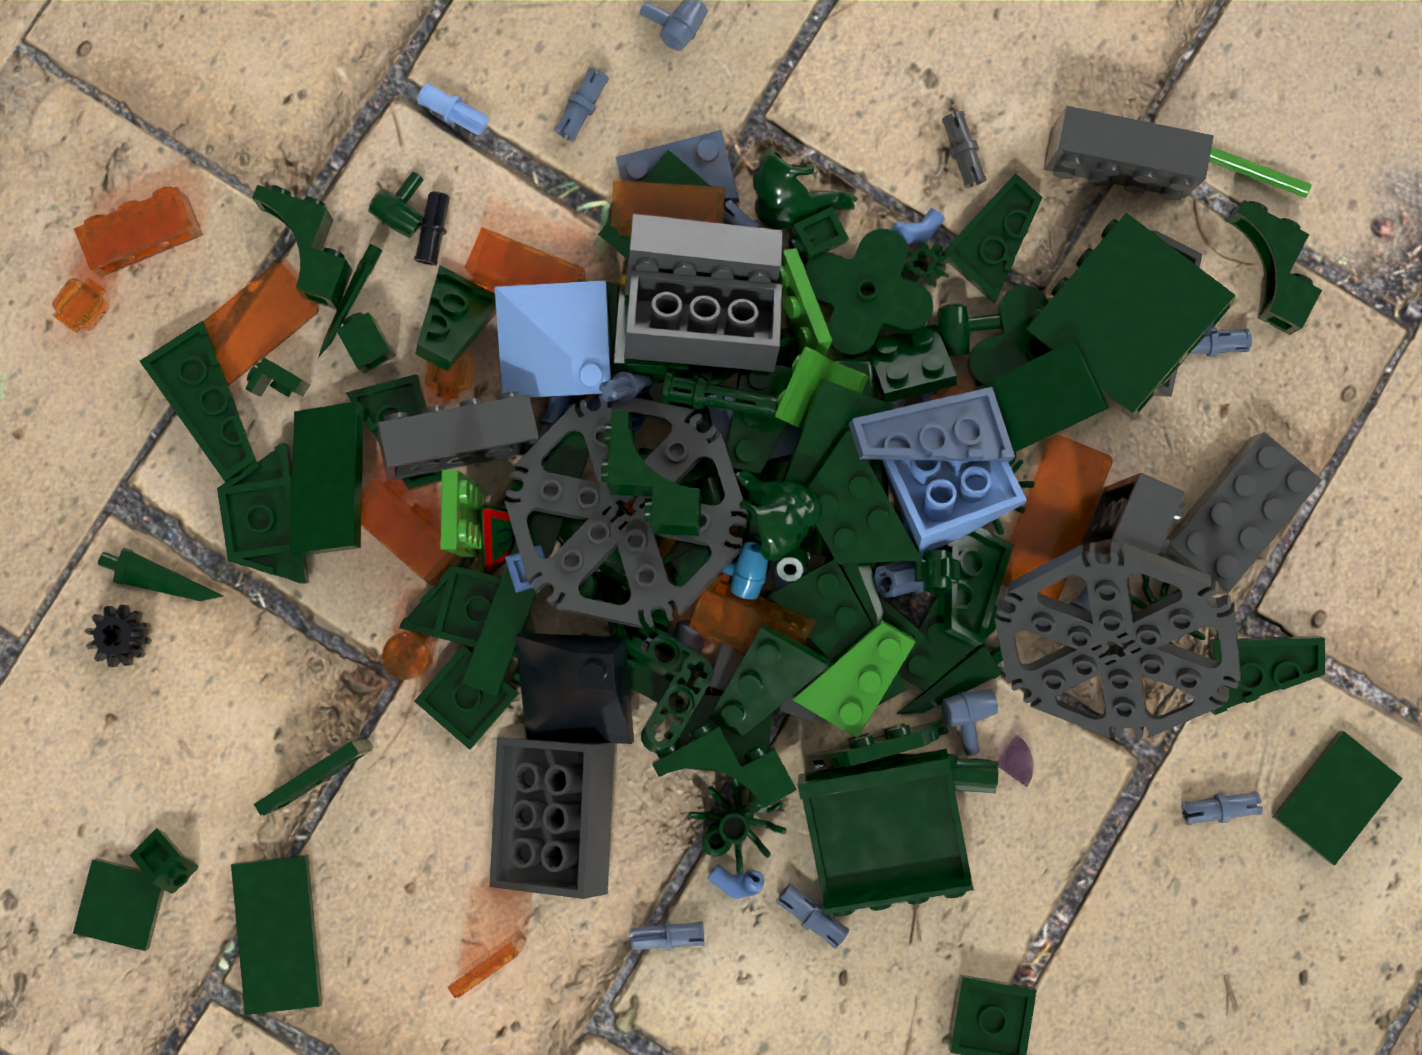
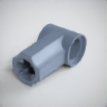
(897, 579)

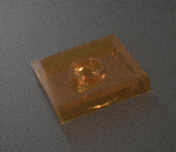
(487, 964)

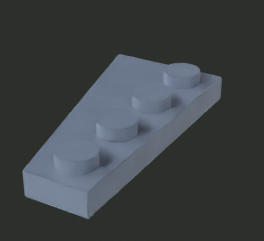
(940, 429)

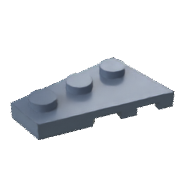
(701, 153)

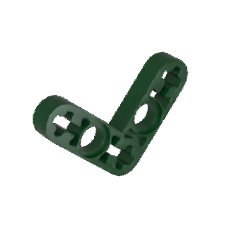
(675, 671)

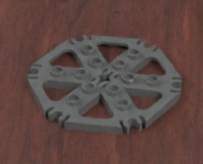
(631, 534)
(1112, 618)

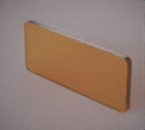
(257, 320)
(1057, 508)

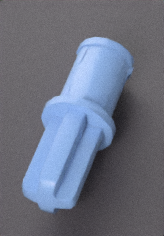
(452, 109)

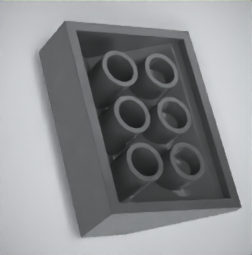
(552, 817)

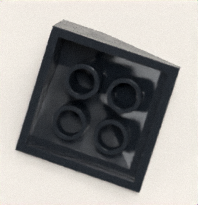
(575, 688)

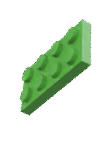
(460, 514)

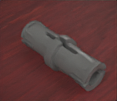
(964, 149)

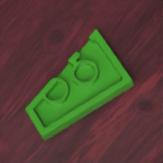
(801, 306)
(858, 680)

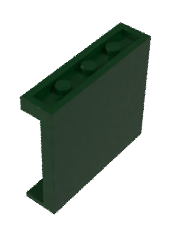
(1133, 311)
(886, 833)

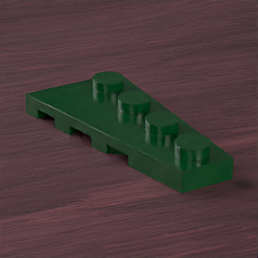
(199, 394)
(839, 617)

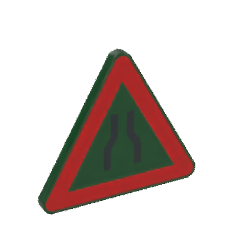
(496, 537)

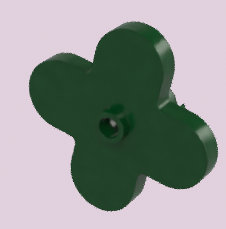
(857, 317)
(1012, 348)

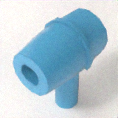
(748, 572)

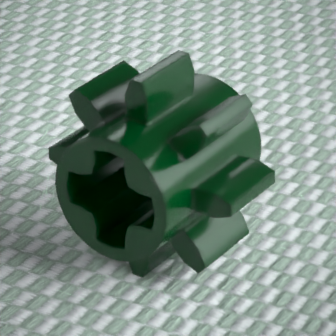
(935, 269)
(937, 571)

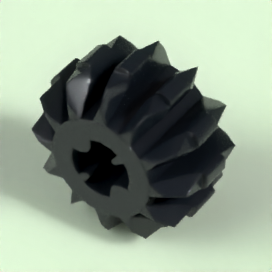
(105, 636)

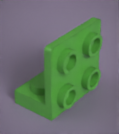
(806, 374)

